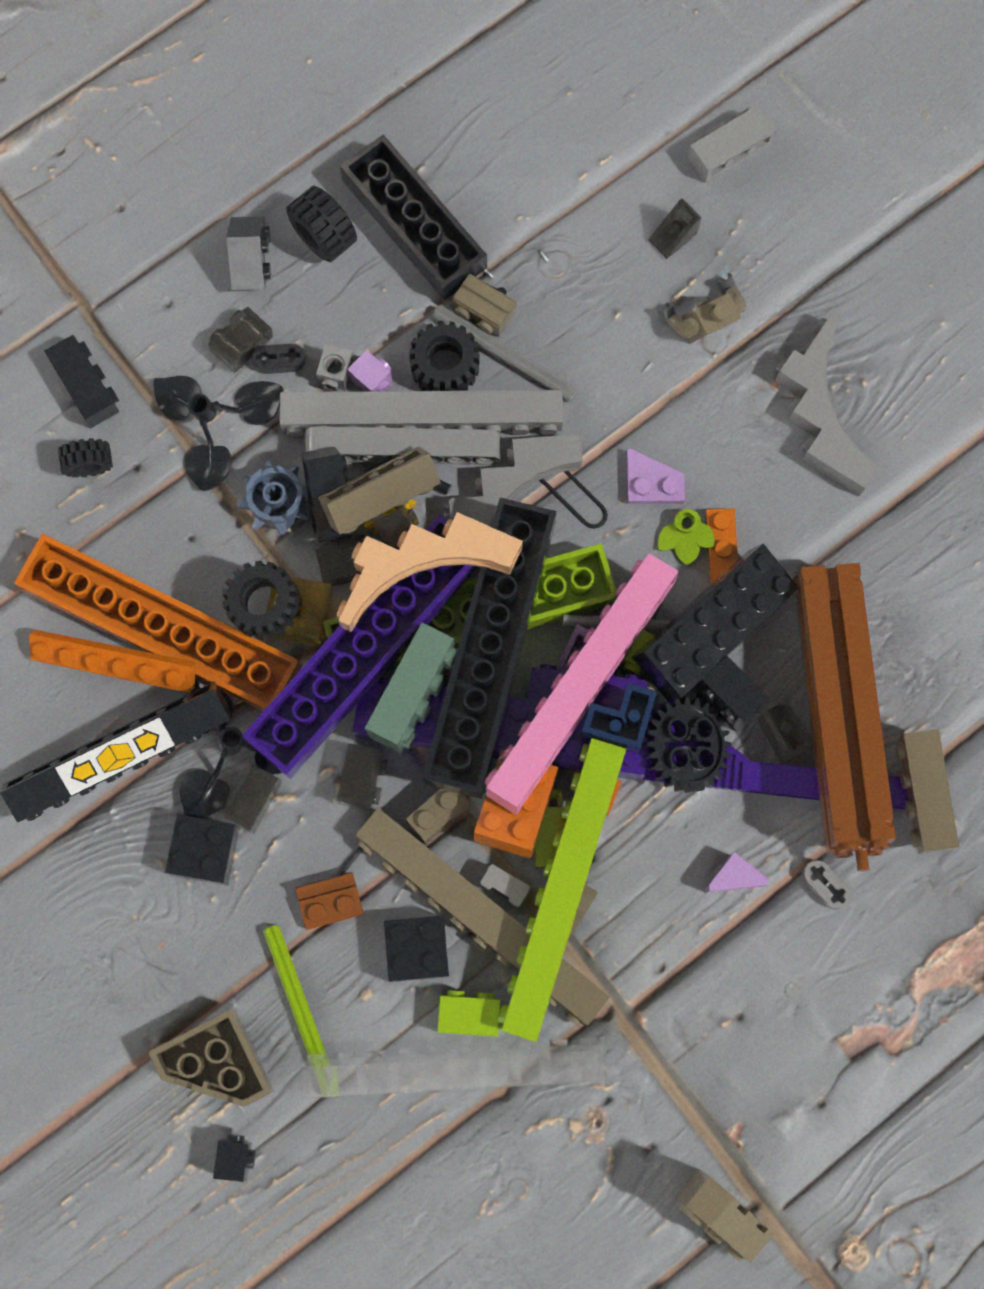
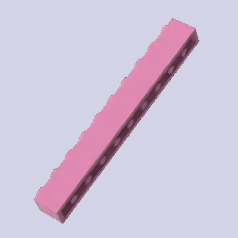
(581, 683)

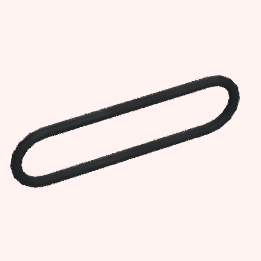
(572, 509)

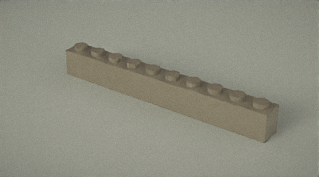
(472, 910)

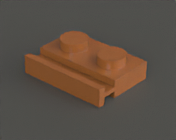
(329, 900)

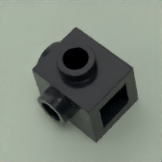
(234, 1158)

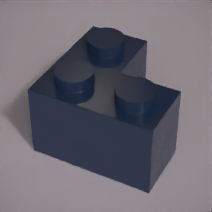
(622, 727)

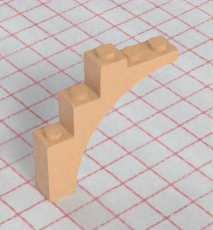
(383, 566)

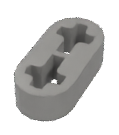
(831, 880)

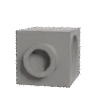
(330, 357)

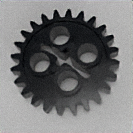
(688, 772)

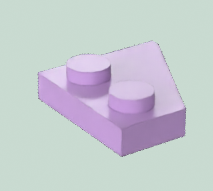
(652, 481)

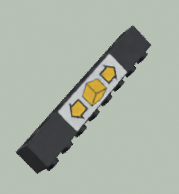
(116, 752)

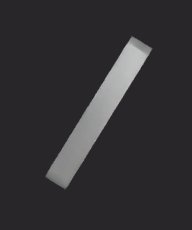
(386, 444)

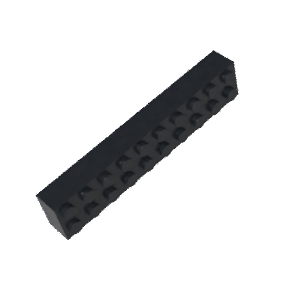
(489, 655)

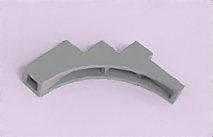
(829, 446)
(529, 462)

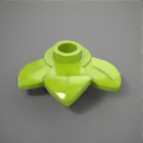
(686, 540)

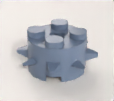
(275, 482)

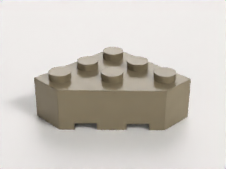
(215, 1061)
(723, 1216)

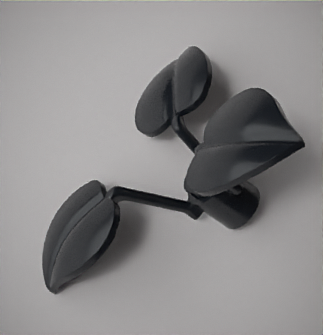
(182, 395)
(204, 793)

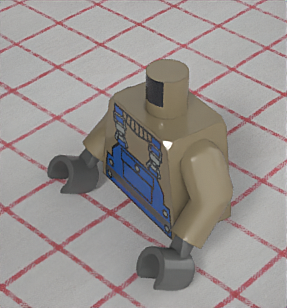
(709, 316)

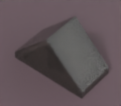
(676, 229)

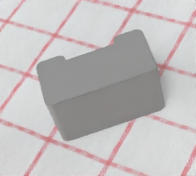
(505, 885)

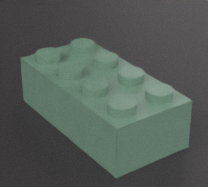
(411, 688)

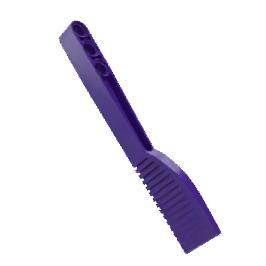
(770, 778)

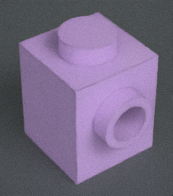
(370, 373)

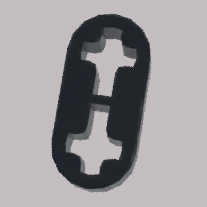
(275, 353)

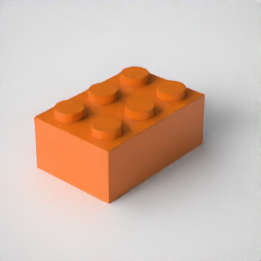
(513, 832)

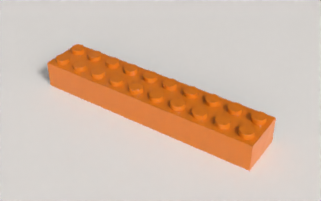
(155, 622)

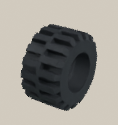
(321, 223)
(444, 338)
(249, 581)

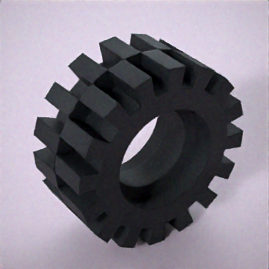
(85, 458)

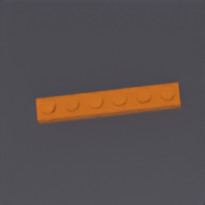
(112, 661)

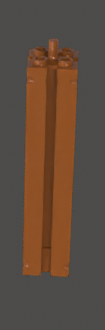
(844, 713)

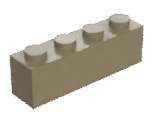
(379, 490)
(927, 792)

